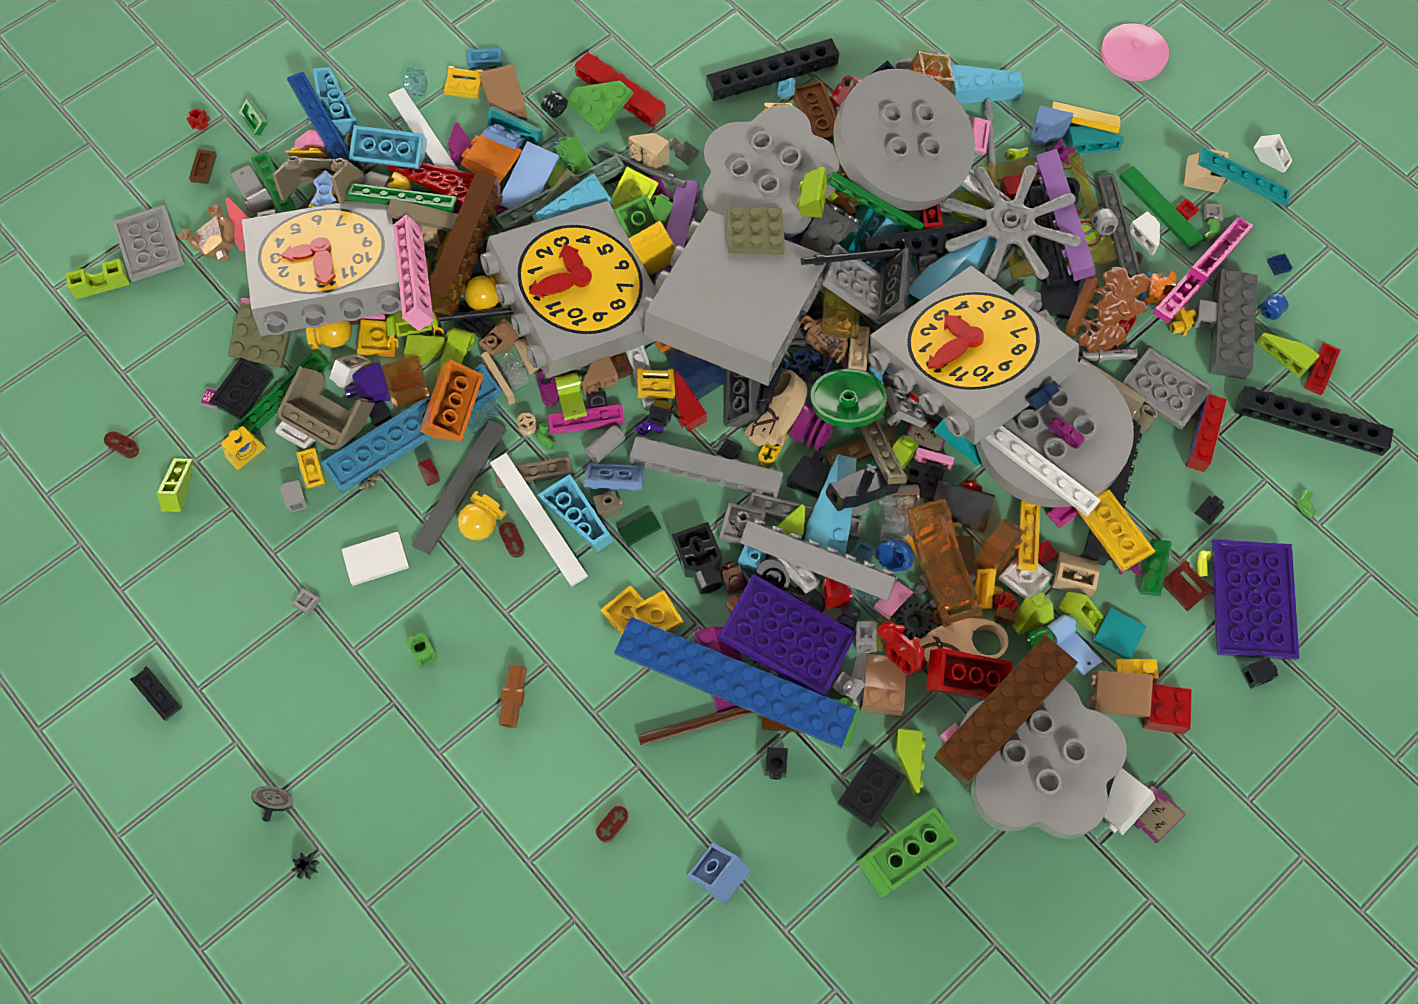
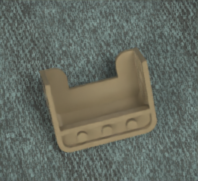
(319, 416)

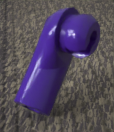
(646, 427)

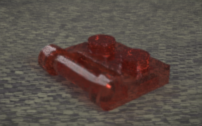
(1182, 589)

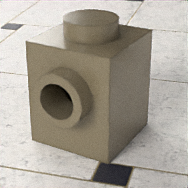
(607, 505)

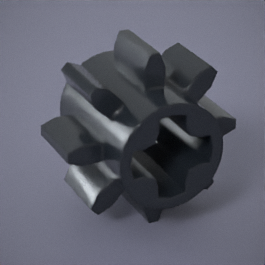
(300, 863)

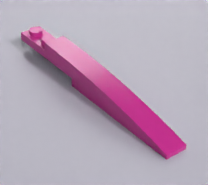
(1202, 270)

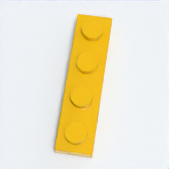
(1028, 550)

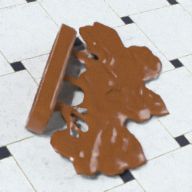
(1116, 305)

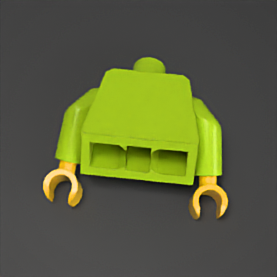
(398, 326)

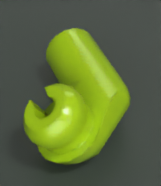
(1013, 154)

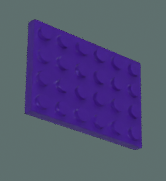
(1254, 599)
(787, 636)

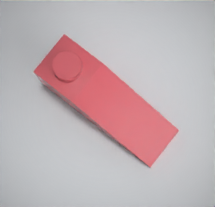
(236, 217)

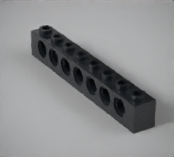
(772, 69)
(920, 237)
(1340, 433)

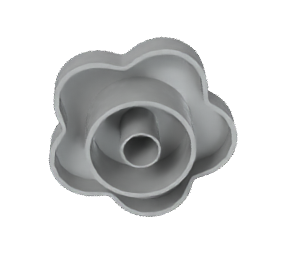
(764, 164)
(1052, 769)

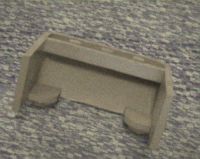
(306, 170)

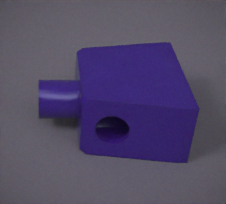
(369, 385)

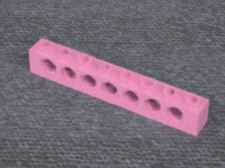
(412, 273)

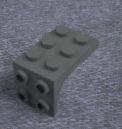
(829, 230)

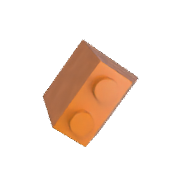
(489, 157)

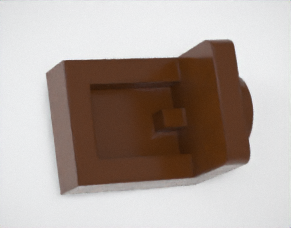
(732, 577)

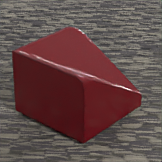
(428, 472)

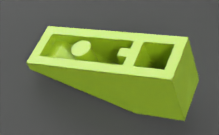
(1291, 354)
(175, 485)

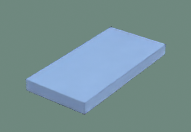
(529, 175)

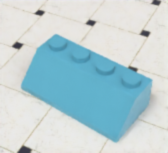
(387, 147)

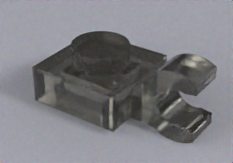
(684, 151)

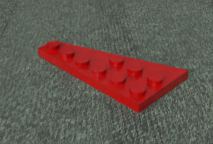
(438, 179)

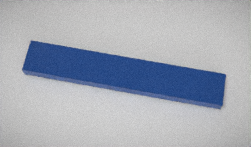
(318, 116)

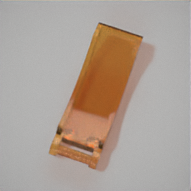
(942, 561)

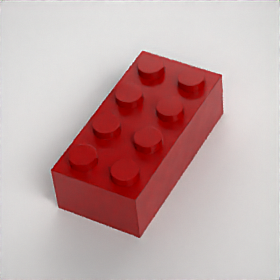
(965, 673)

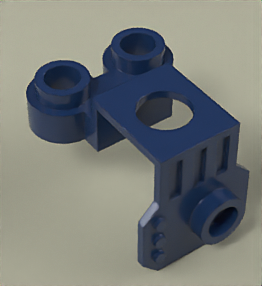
(804, 367)
(1043, 396)

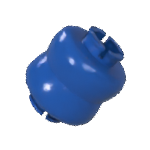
(1274, 306)

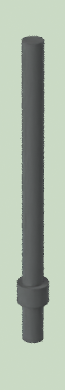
(668, 178)

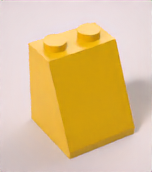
(653, 247)

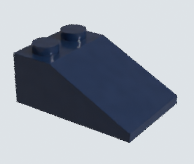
(698, 374)

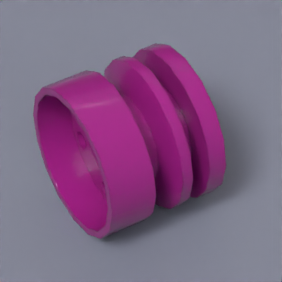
(811, 427)

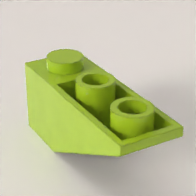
(908, 753)

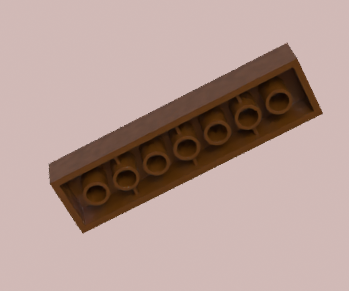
(464, 243)
(1005, 710)

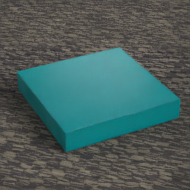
(1119, 634)

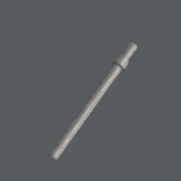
(989, 115)

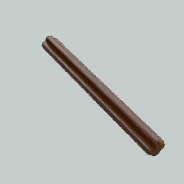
(692, 725)

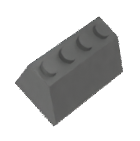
(894, 287)
(740, 400)

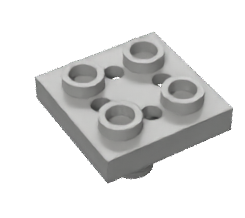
(903, 408)
(738, 515)

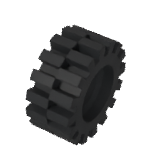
(920, 614)

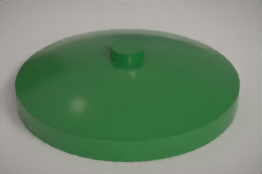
(848, 398)

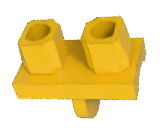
(1183, 321)

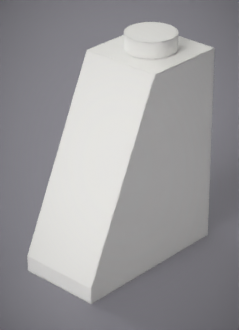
(1126, 802)

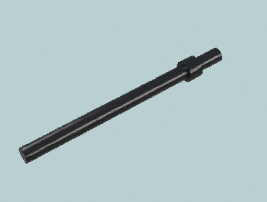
(820, 259)
(458, 315)

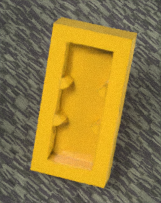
(985, 587)

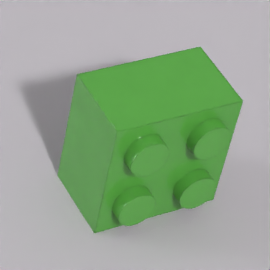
(636, 215)

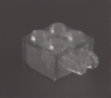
(893, 516)

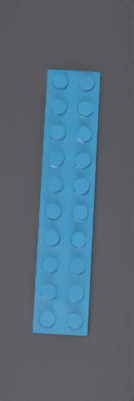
(392, 440)

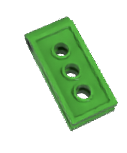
(877, 863)

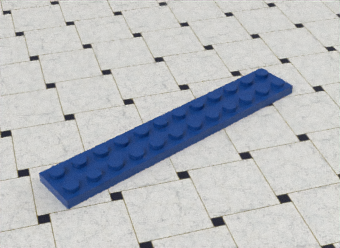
(736, 682)

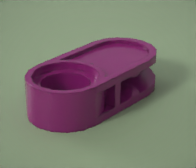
(548, 391)
(1066, 432)

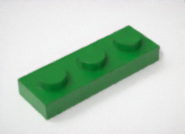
(1156, 568)

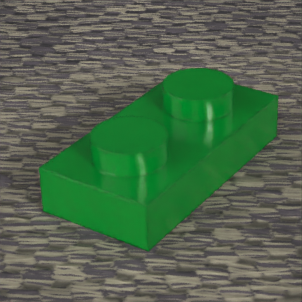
(253, 117)

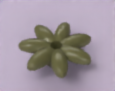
(370, 481)

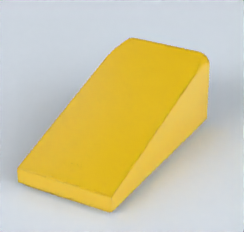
(311, 468)

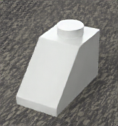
(1273, 152)
(1146, 232)
(346, 367)

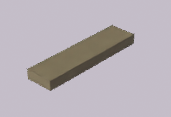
(421, 214)
(542, 470)

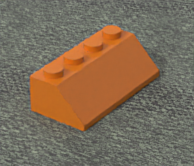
(451, 402)

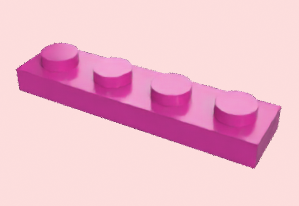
(595, 418)

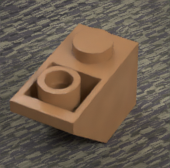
(500, 339)
(599, 376)

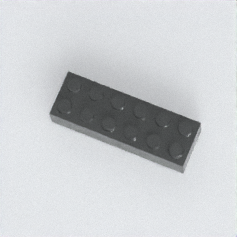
(1235, 326)

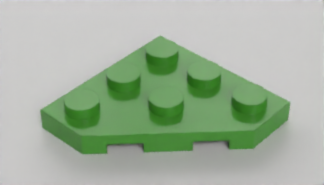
(599, 102)

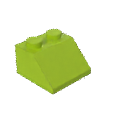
(813, 193)

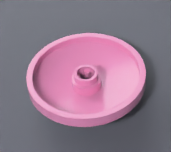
(1134, 52)

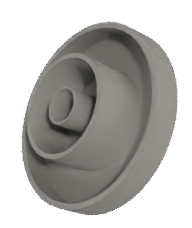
(904, 139)
(1091, 407)

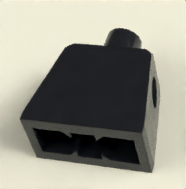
(809, 475)

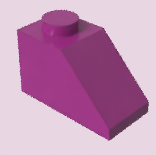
(457, 144)

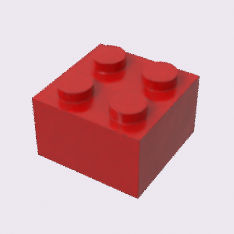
(1169, 709)

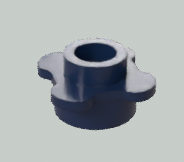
(816, 358)

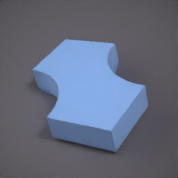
(324, 190)

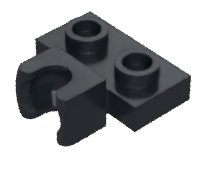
(926, 478)

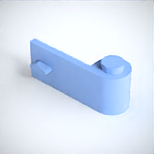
(1066, 637)

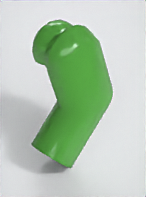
(1214, 226)
(543, 436)
(1304, 504)

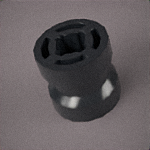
(849, 615)

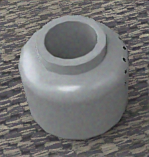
(1104, 221)

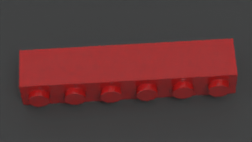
(640, 104)

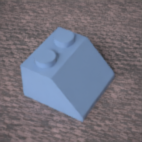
(1049, 126)
(719, 872)

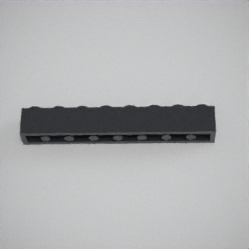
(1093, 548)

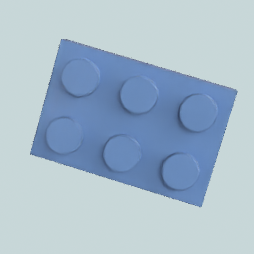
(614, 476)

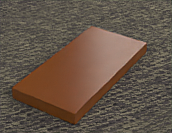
(817, 106)

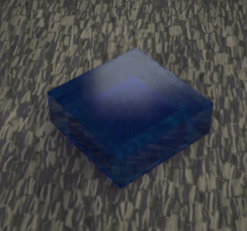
(1279, 264)

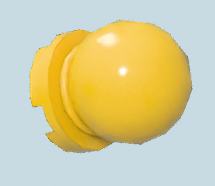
(481, 292)
(330, 335)
(479, 519)

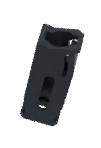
(860, 488)

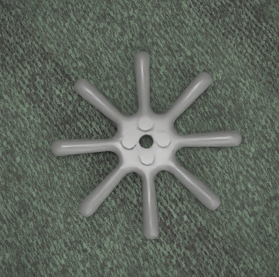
(1009, 232)

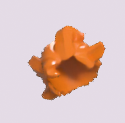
(1159, 288)

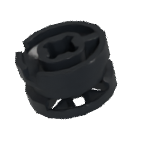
(554, 103)

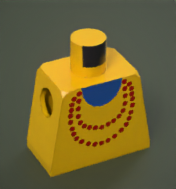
(241, 447)

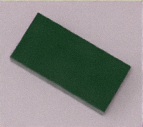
(639, 529)

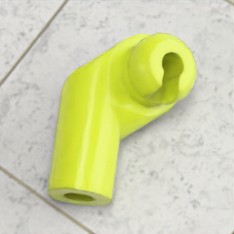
(1203, 557)

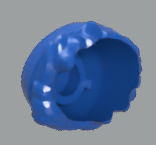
(895, 555)

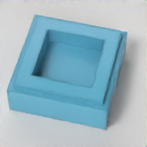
(786, 88)

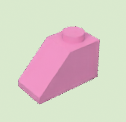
(310, 140)

